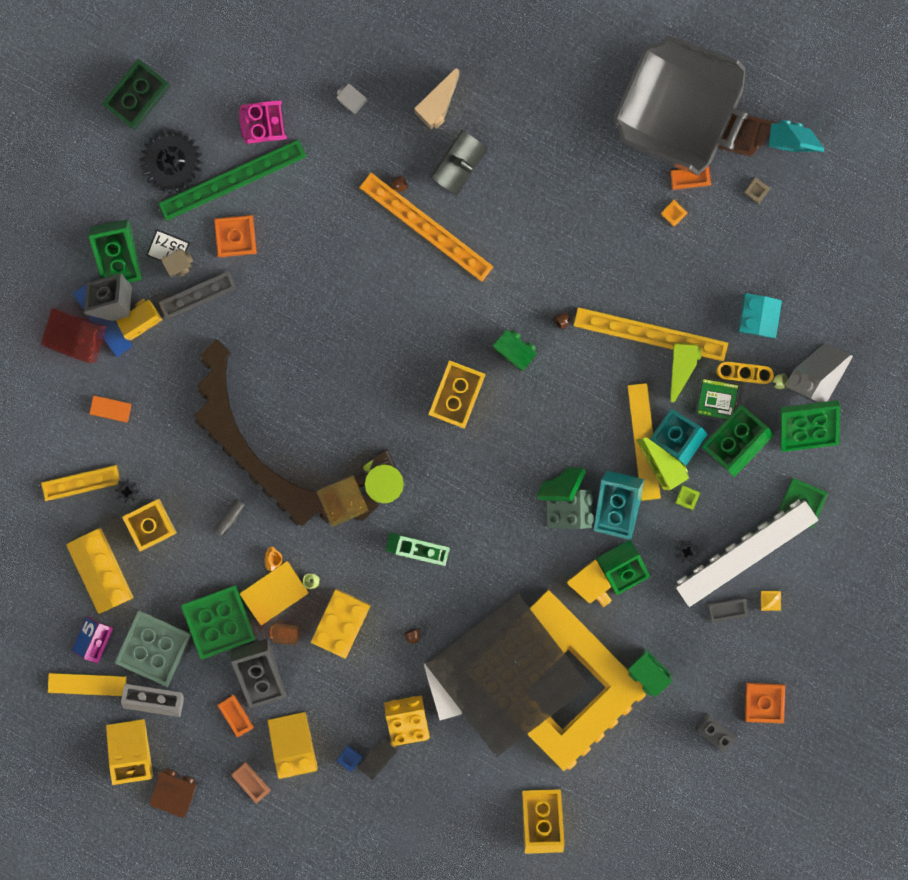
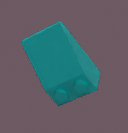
(618, 504)

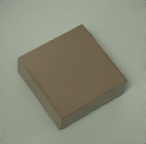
(756, 190)

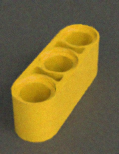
(735, 372)

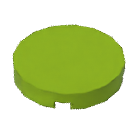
(384, 484)

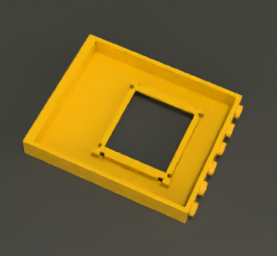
(604, 708)

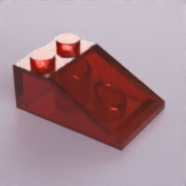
(73, 336)

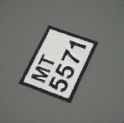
(165, 244)

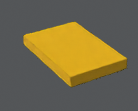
(274, 593)

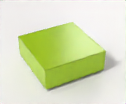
(687, 497)

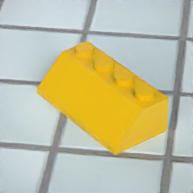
(99, 570)

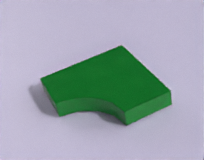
(563, 487)

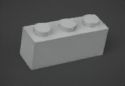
(152, 700)

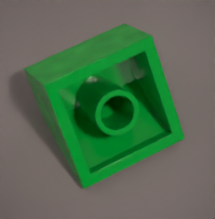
(623, 567)
(649, 673)

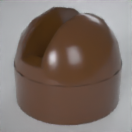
(399, 184)
(562, 320)
(412, 636)

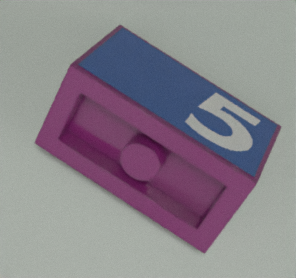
(92, 640)

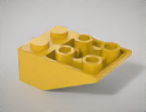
(128, 752)

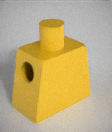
(591, 584)

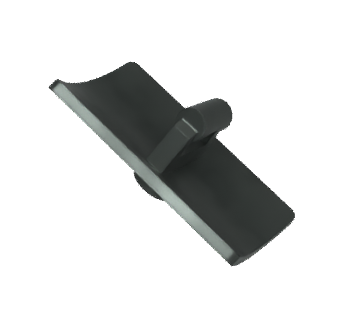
(459, 162)

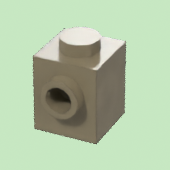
(178, 263)

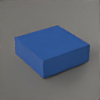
(349, 758)

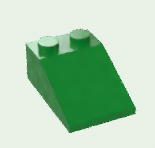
(115, 250)
(515, 350)

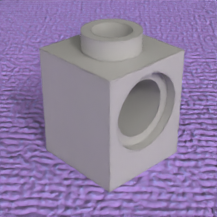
(351, 98)

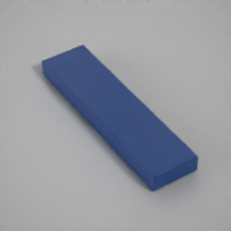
(112, 334)

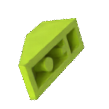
(684, 362)
(666, 468)

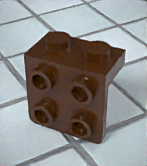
(173, 792)

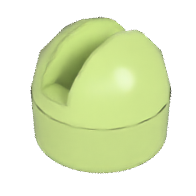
(781, 380)
(311, 585)

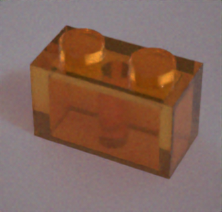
(285, 632)

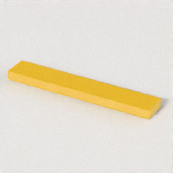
(643, 428)

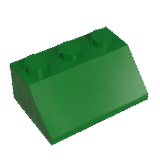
(737, 440)

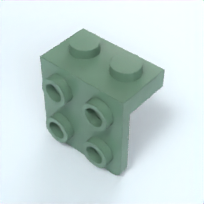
(571, 514)

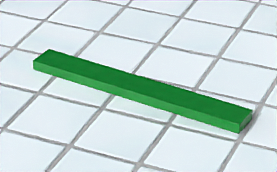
(232, 180)

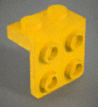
(406, 720)

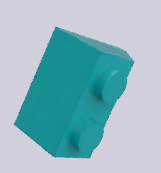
(793, 138)
(759, 315)
(679, 436)

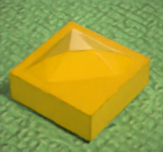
(770, 600)

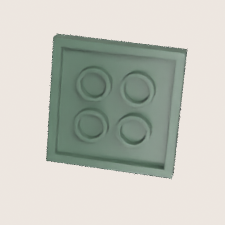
(153, 648)

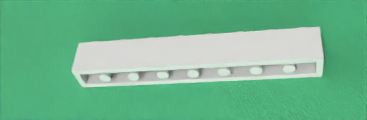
(746, 553)

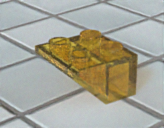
(342, 501)

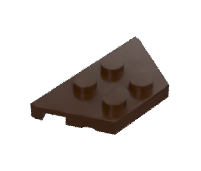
(750, 136)

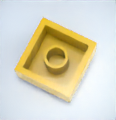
(149, 525)

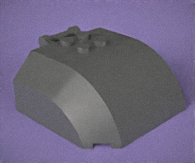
(681, 104)

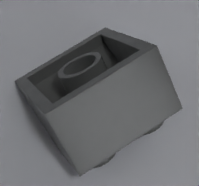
(108, 298)

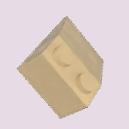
(435, 105)

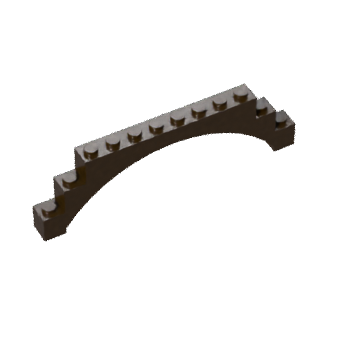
(219, 421)

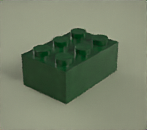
(136, 94)

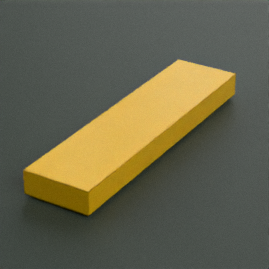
(80, 483)
(86, 684)

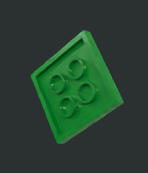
(809, 426)
(218, 622)

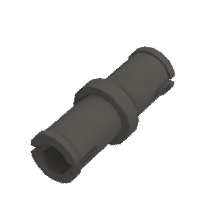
(229, 517)

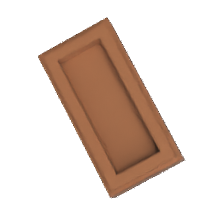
(250, 782)

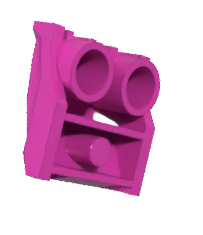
(261, 122)

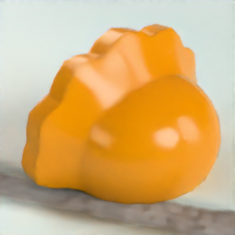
(272, 559)

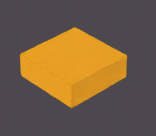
(673, 213)

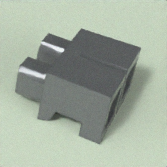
(715, 733)

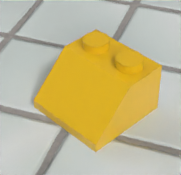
(140, 319)

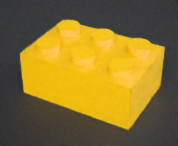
(457, 394)
(340, 623)

